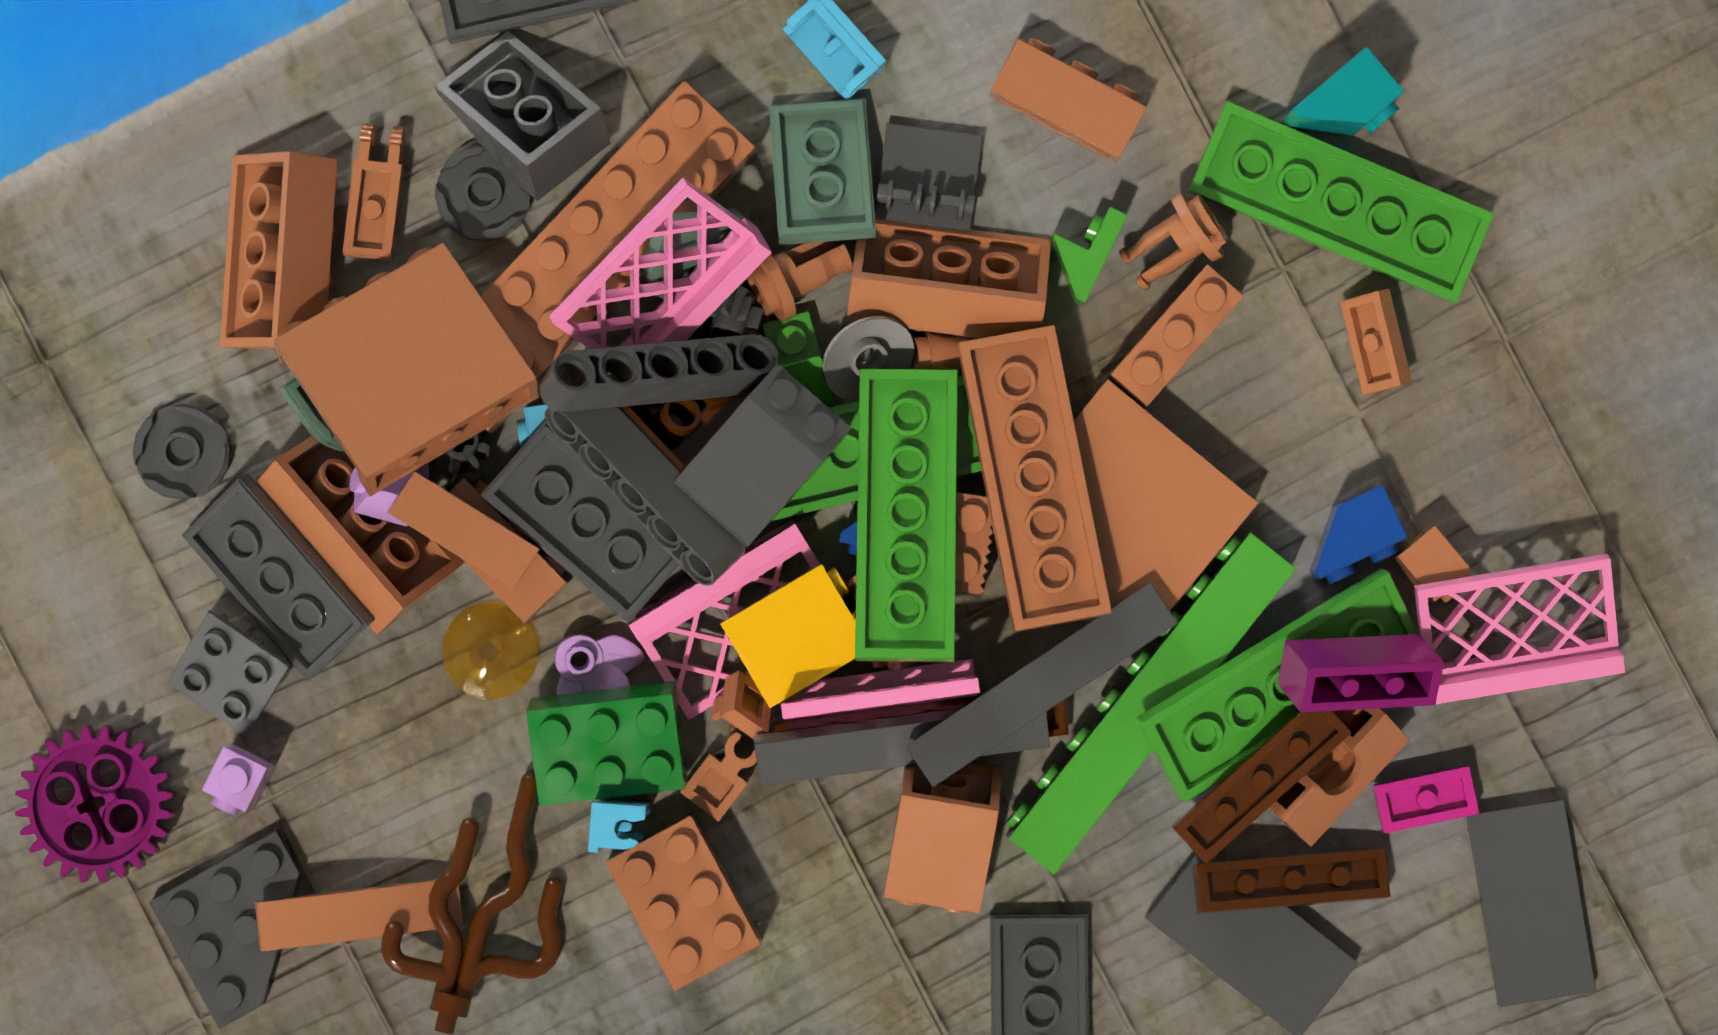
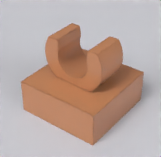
(742, 706)

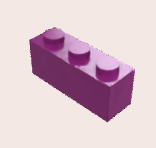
(1360, 673)

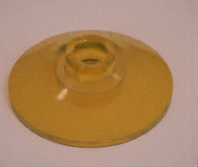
(515, 646)

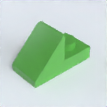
(1083, 265)
(800, 353)

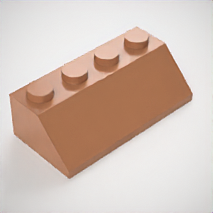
(276, 245)
(950, 279)
(376, 559)

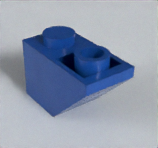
(1356, 530)

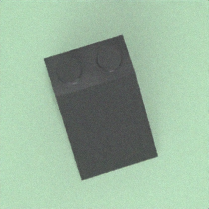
(525, 114)
(762, 455)

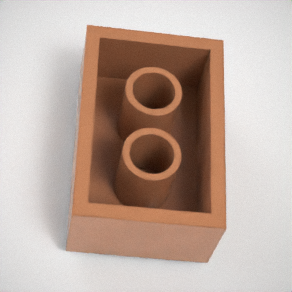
(684, 901)

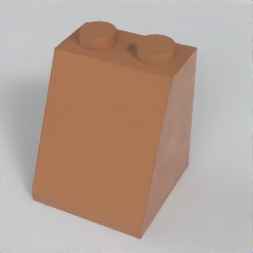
(944, 838)

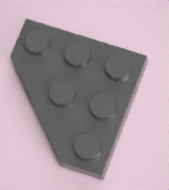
(216, 925)

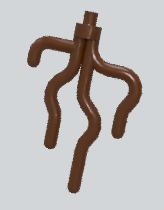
(462, 970)

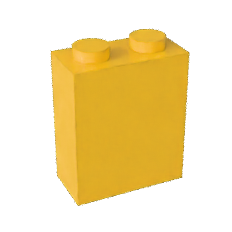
(795, 634)

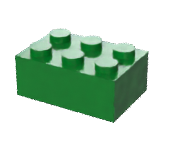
(607, 743)

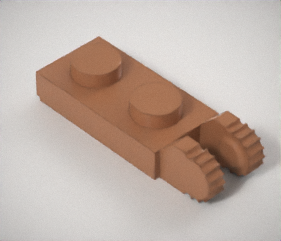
(374, 198)

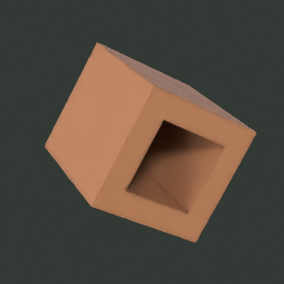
(1430, 560)

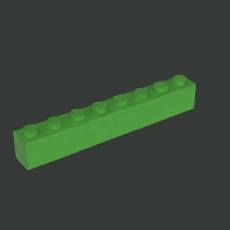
(1115, 745)

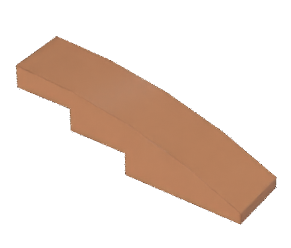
(347, 915)

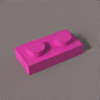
(1425, 799)

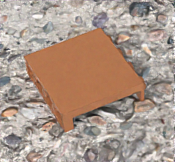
(407, 367)
(1152, 499)

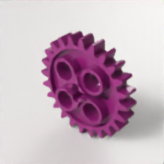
(54, 820)

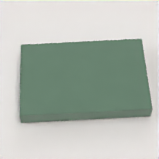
(822, 171)

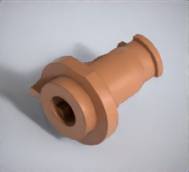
(1193, 230)
(796, 273)

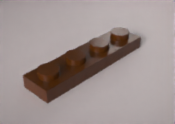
(1260, 781)
(1291, 881)

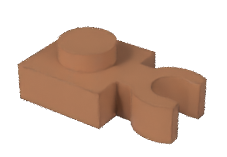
(718, 782)

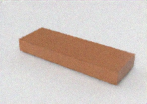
(463, 530)

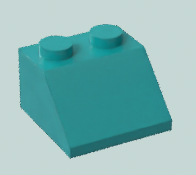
(1350, 99)

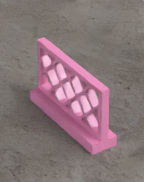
(686, 300)
(692, 598)
(1529, 667)
(883, 690)

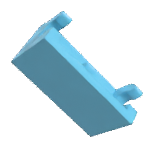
(834, 46)
(606, 823)

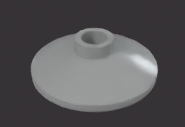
(865, 344)

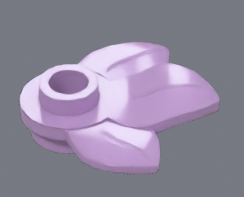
(605, 667)

